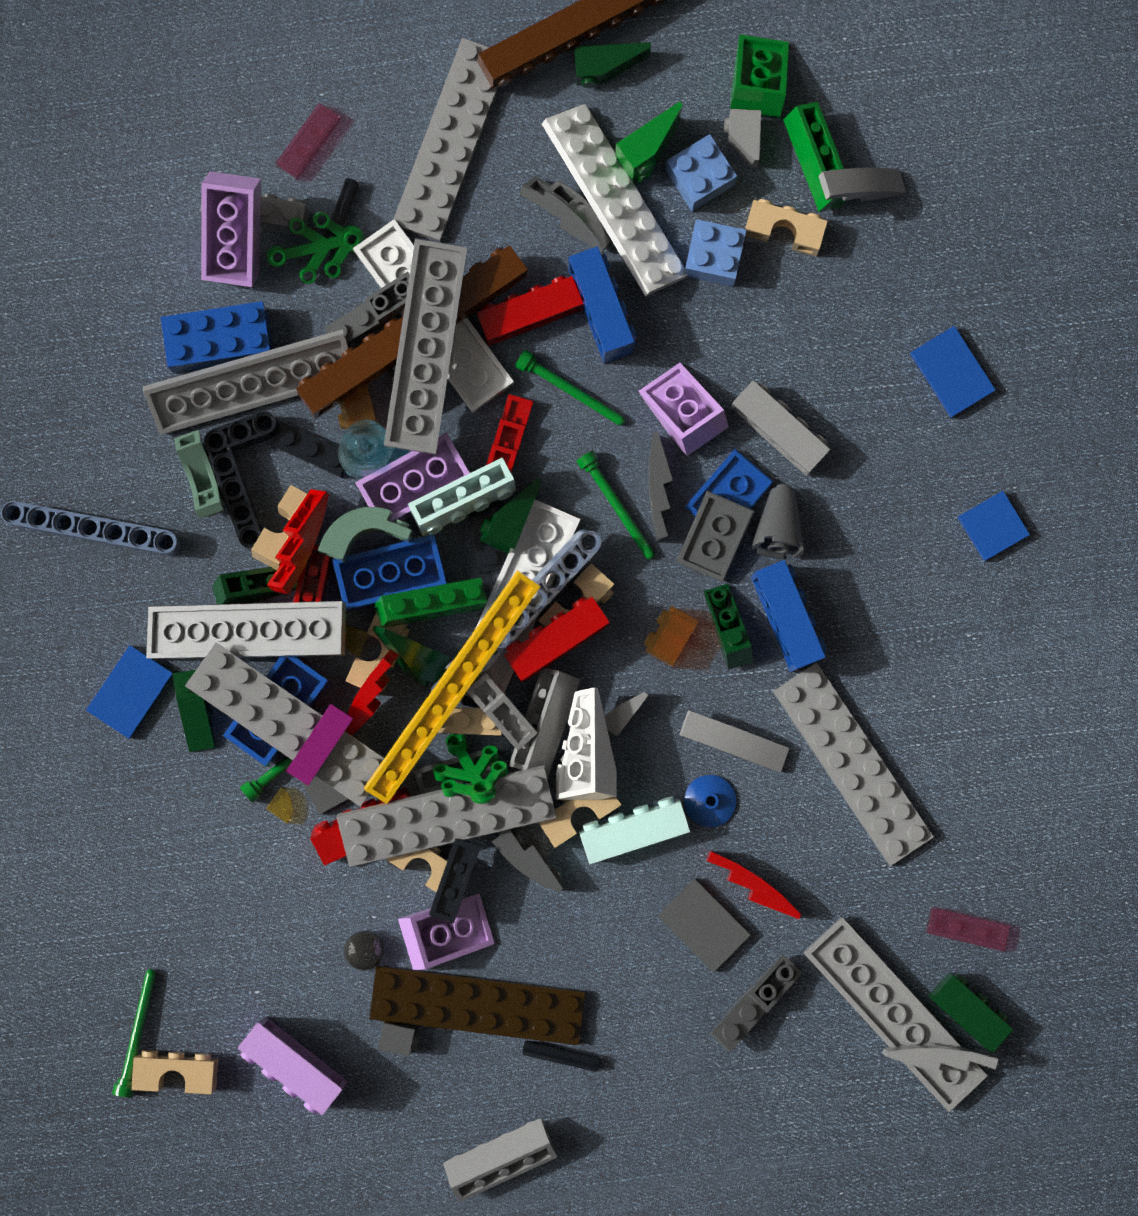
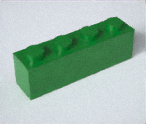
(814, 150)
(430, 602)

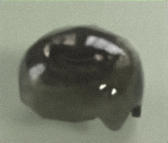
(363, 950)

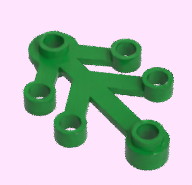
(318, 246)
(481, 790)

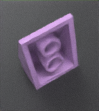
(684, 408)
(438, 941)

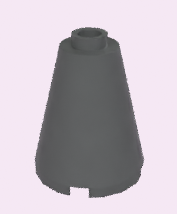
(780, 525)

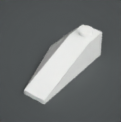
(588, 759)

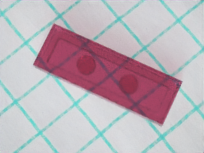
(308, 141)
(967, 929)

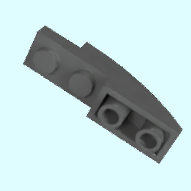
(576, 213)
(374, 312)
(529, 861)
(755, 1002)

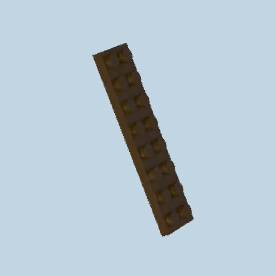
(477, 1005)

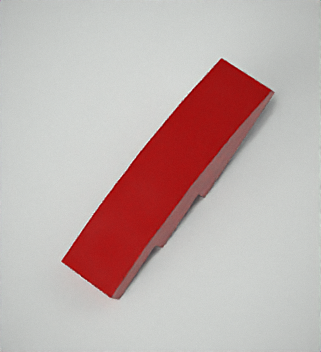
(511, 431)
(302, 533)
(365, 703)
(760, 890)

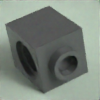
(398, 1038)

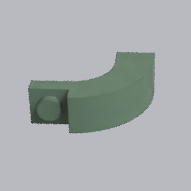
(200, 474)
(352, 525)

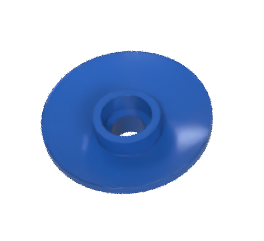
(696, 804)

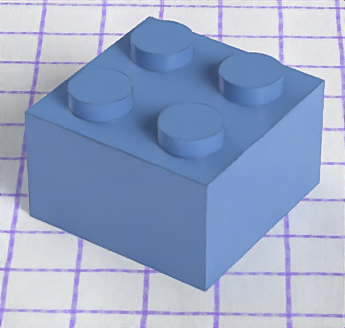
(700, 172)
(715, 253)

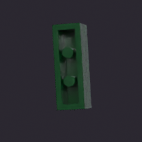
(971, 1011)

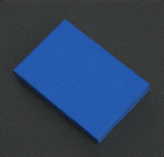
(952, 371)
(734, 480)
(129, 692)

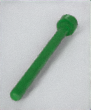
(529, 363)
(589, 464)
(254, 788)
(123, 1087)

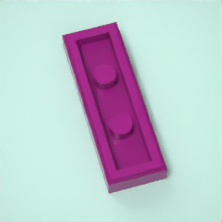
(319, 744)

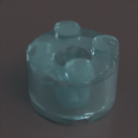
(357, 461)

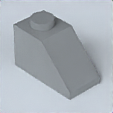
(744, 134)

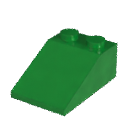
(760, 75)
(643, 148)

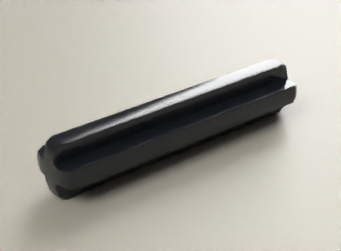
(343, 205)
(561, 1056)

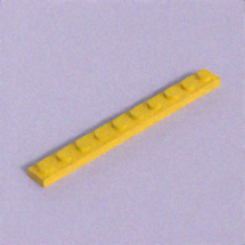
(452, 687)

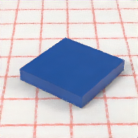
(993, 525)

